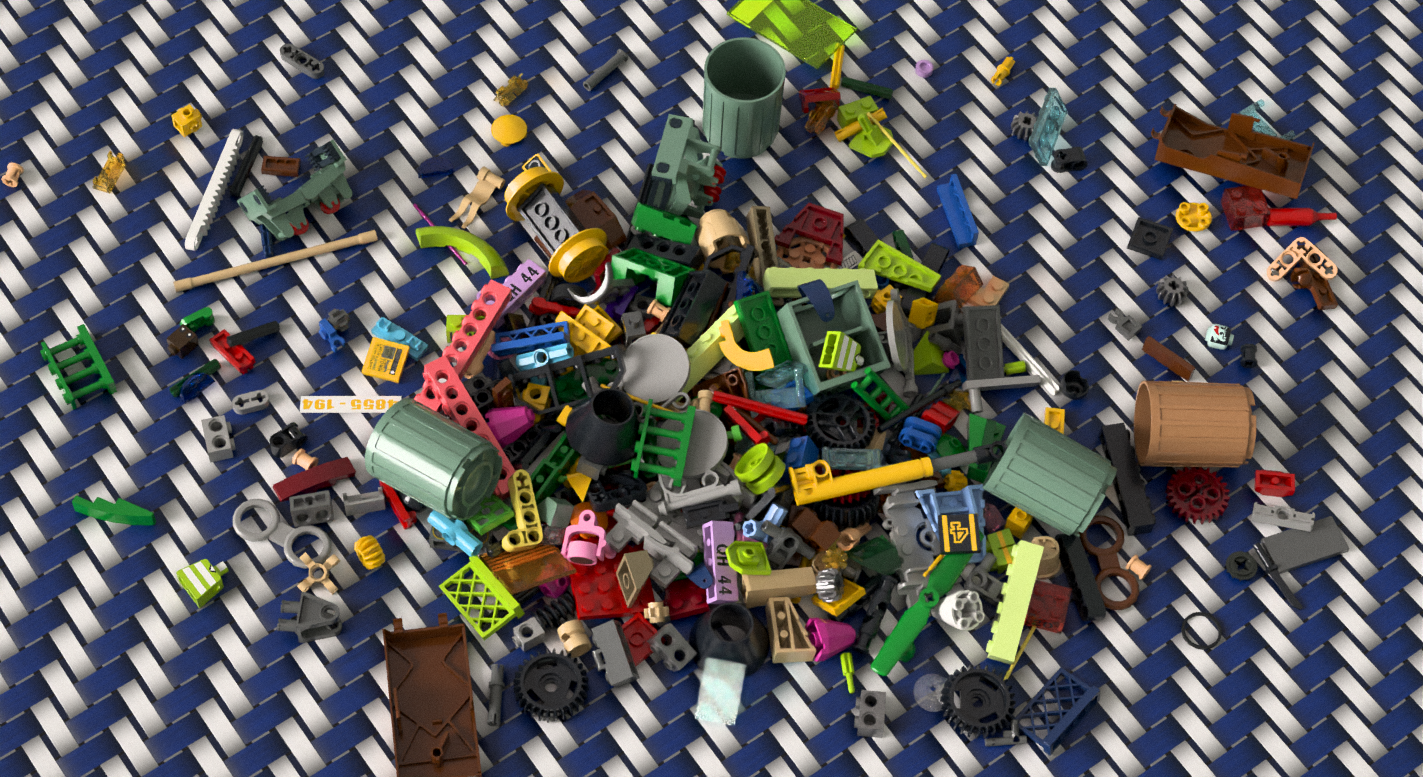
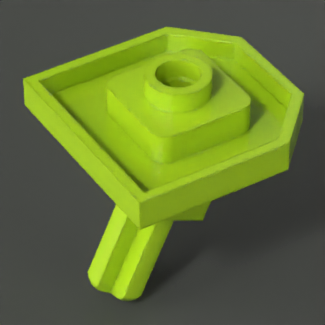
(871, 139)
(748, 558)

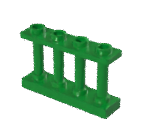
(97, 367)
(678, 454)

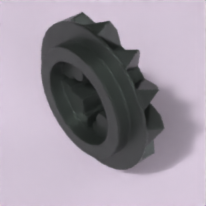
(1239, 558)

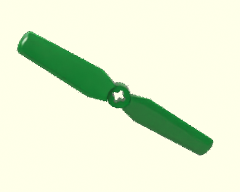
(916, 617)

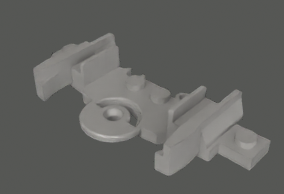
(904, 522)

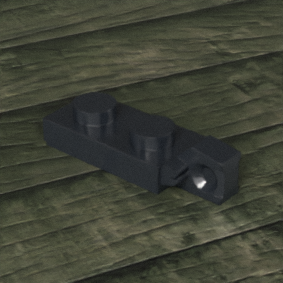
(706, 512)

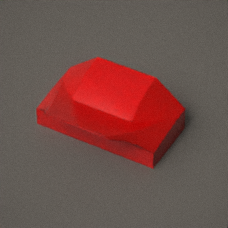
(1274, 483)

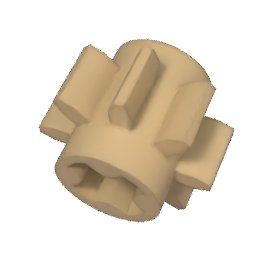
(656, 612)

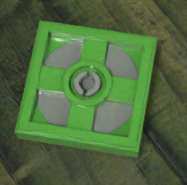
(491, 515)

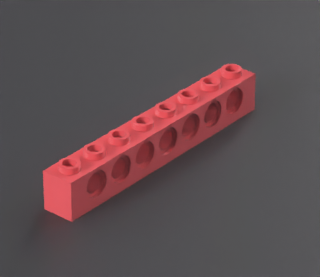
(493, 291)
(442, 369)

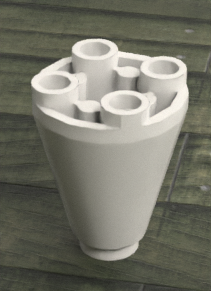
(960, 610)

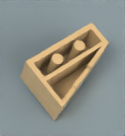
(787, 637)

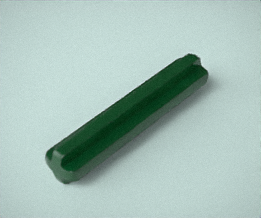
(867, 87)
(208, 368)

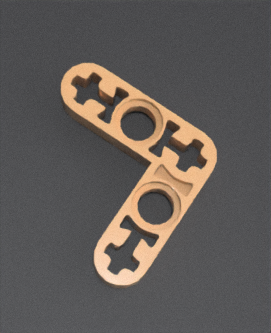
(1298, 255)

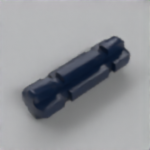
(266, 241)

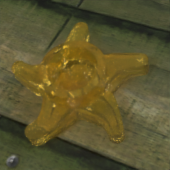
(958, 400)

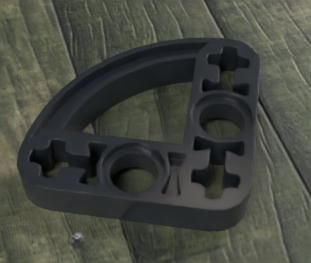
(635, 490)

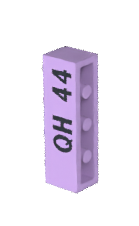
(523, 285)
(716, 539)

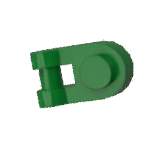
(199, 319)

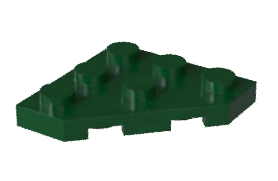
(570, 384)

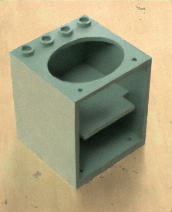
(807, 333)

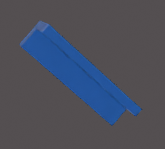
(958, 212)
(533, 342)

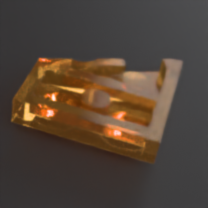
(819, 118)

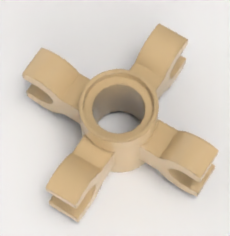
(331, 562)

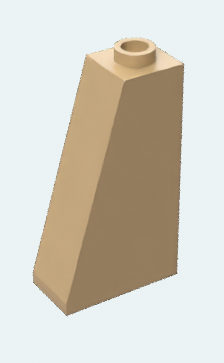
(780, 583)

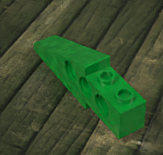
(545, 476)

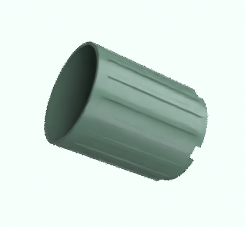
(743, 96)
(433, 459)
(1050, 476)

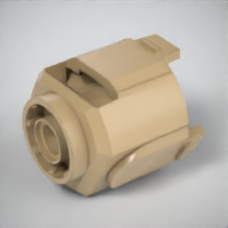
(718, 231)

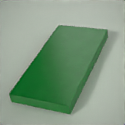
(762, 326)

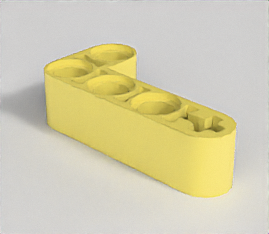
(521, 509)

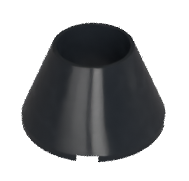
(597, 439)
(750, 650)

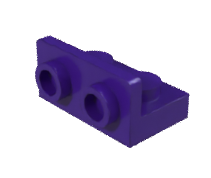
(621, 304)

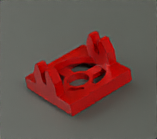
(816, 95)

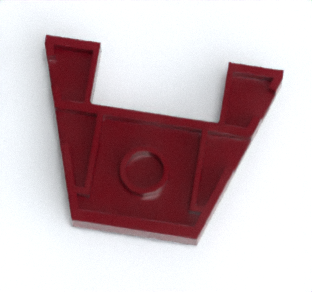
(819, 225)

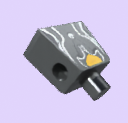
(632, 327)

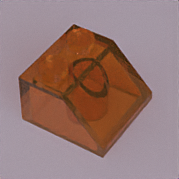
(960, 286)

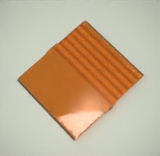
(528, 568)

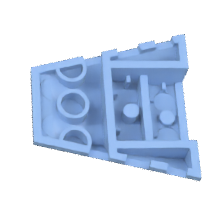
(965, 501)

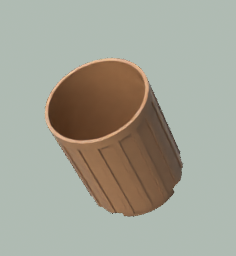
(1193, 424)

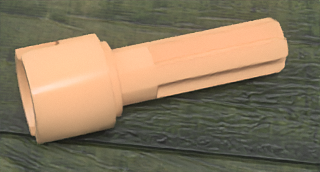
(477, 366)
(851, 536)

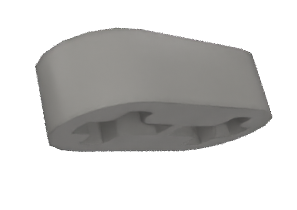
(250, 402)

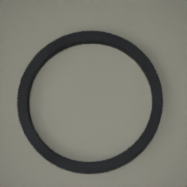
(1205, 615)

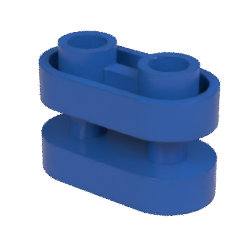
(920, 435)

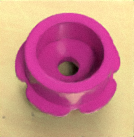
(950, 359)

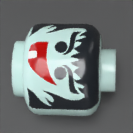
(1219, 336)

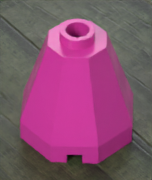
(509, 423)
(829, 637)

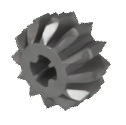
(1023, 124)
(1172, 290)
(829, 585)

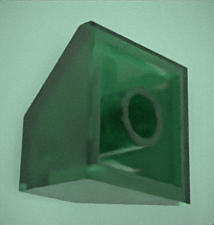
(876, 555)

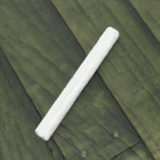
(1030, 362)

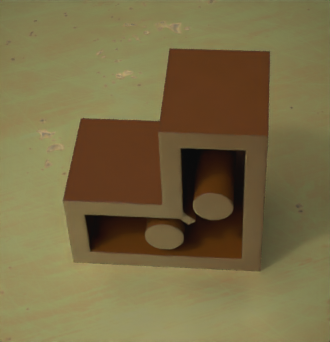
(813, 531)

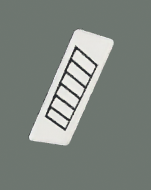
(850, 260)

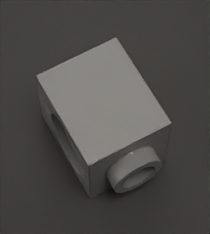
(532, 627)

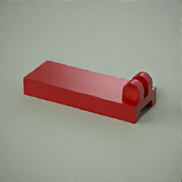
(236, 355)
(745, 427)
(405, 518)

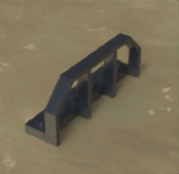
(747, 257)
(560, 367)

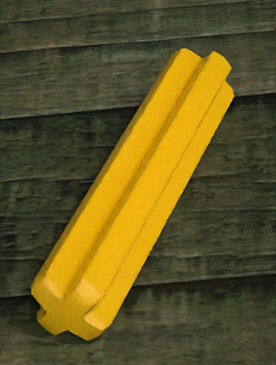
(837, 68)

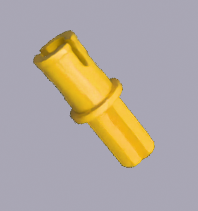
(1003, 70)

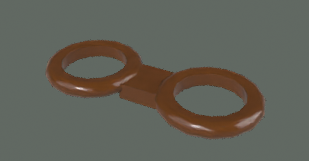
(1109, 563)

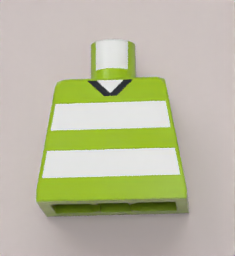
(840, 352)
(202, 580)

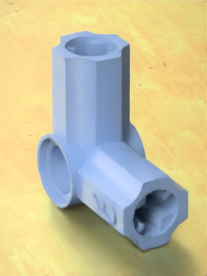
(752, 528)

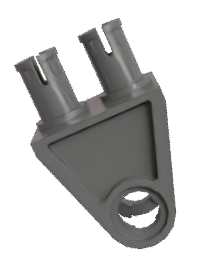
(951, 322)
(311, 618)

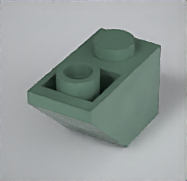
(555, 512)

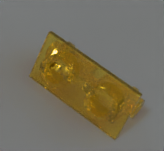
(515, 85)

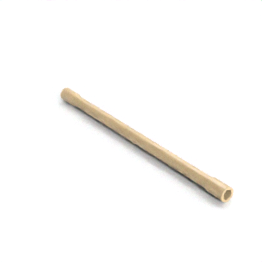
(189, 283)

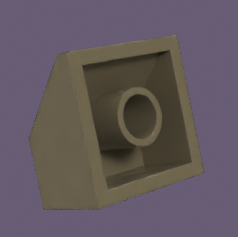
(633, 574)

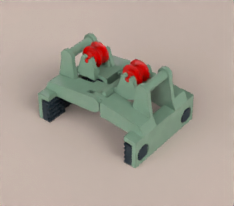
(272, 213)

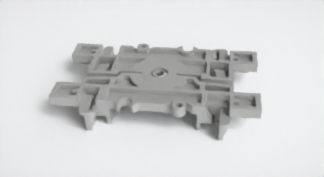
(668, 536)

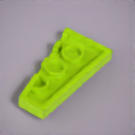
(898, 267)

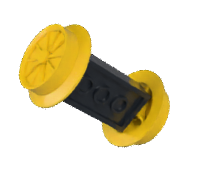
(537, 199)

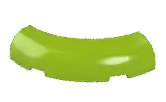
(466, 242)

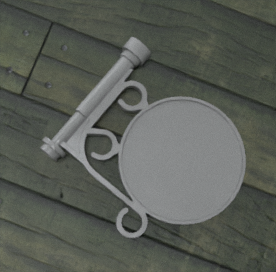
(900, 342)
(655, 370)
(705, 453)

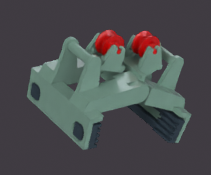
(680, 179)

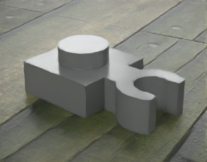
(1126, 326)

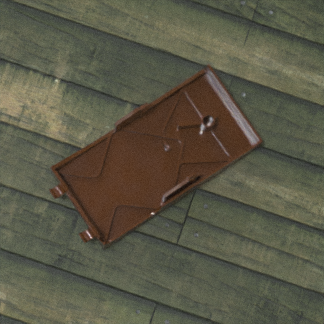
(1233, 152)
(431, 701)

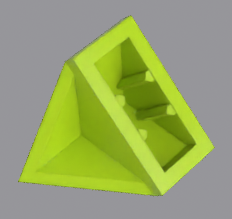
(928, 358)

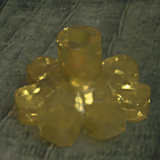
(835, 559)

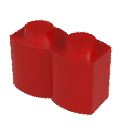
(941, 415)

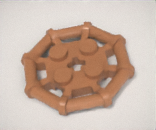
(806, 253)

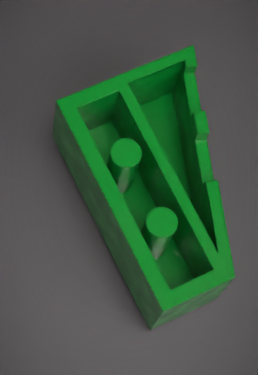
(663, 224)
(975, 433)

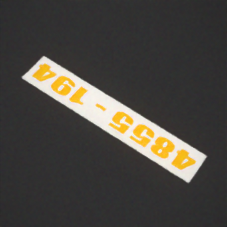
(347, 404)

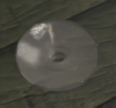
(925, 696)

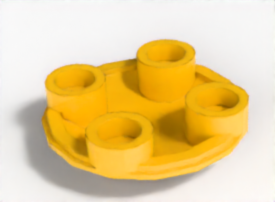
(509, 129)
(1193, 216)

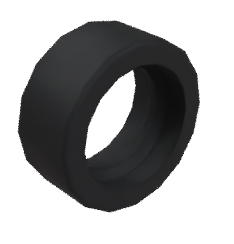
(561, 292)

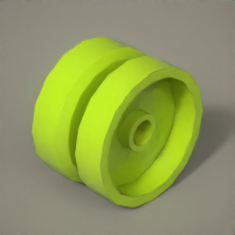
(759, 468)

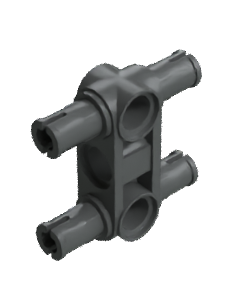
(780, 552)
(990, 587)

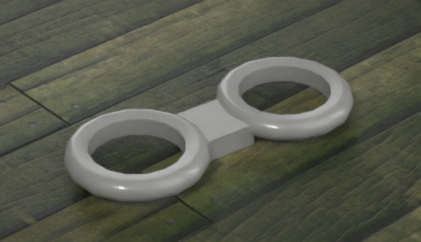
(280, 532)

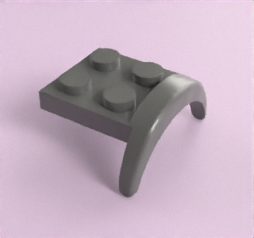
(608, 291)

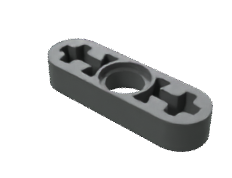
(299, 54)

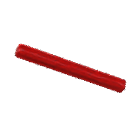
(759, 407)

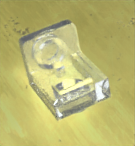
(552, 535)

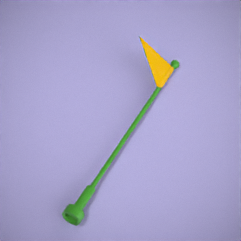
(581, 482)

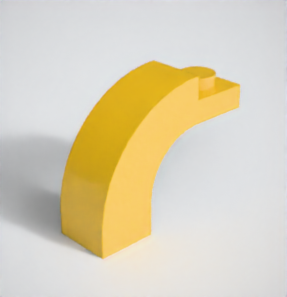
(746, 360)

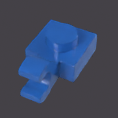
(328, 332)

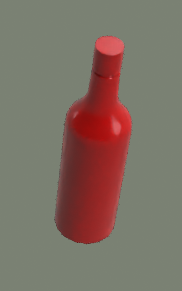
(1297, 217)

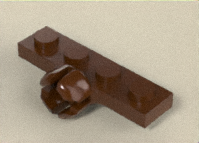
(1314, 282)

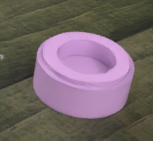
(924, 68)

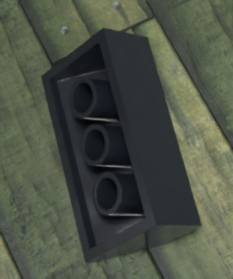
(693, 307)

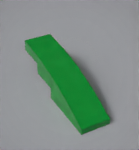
(120, 512)

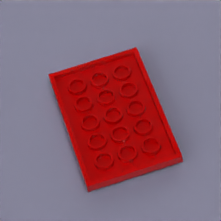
(598, 589)

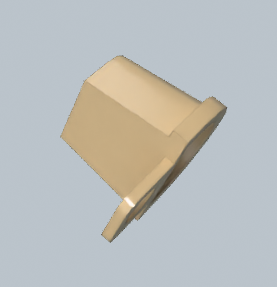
(1050, 561)

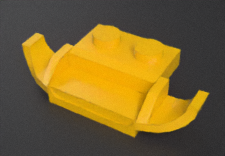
(588, 329)

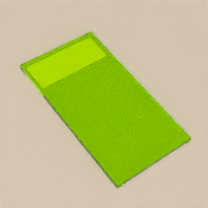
(795, 26)

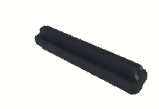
(253, 333)

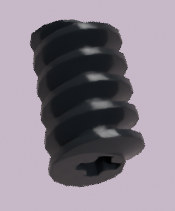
(554, 612)

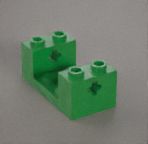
(637, 264)

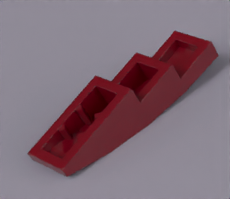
(314, 479)

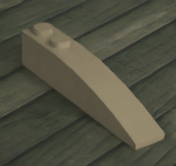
(762, 237)

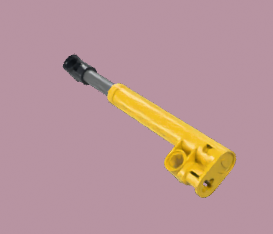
(812, 487)

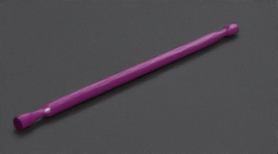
(431, 224)

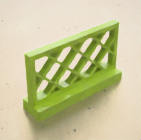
(496, 590)

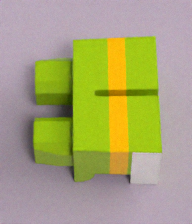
(1001, 546)

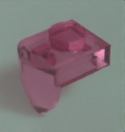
(992, 517)

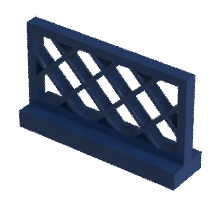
(1072, 716)

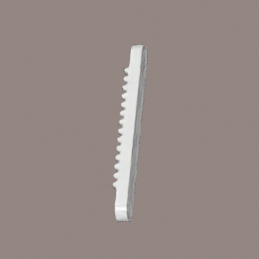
(215, 190)

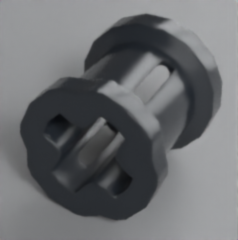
(1248, 356)

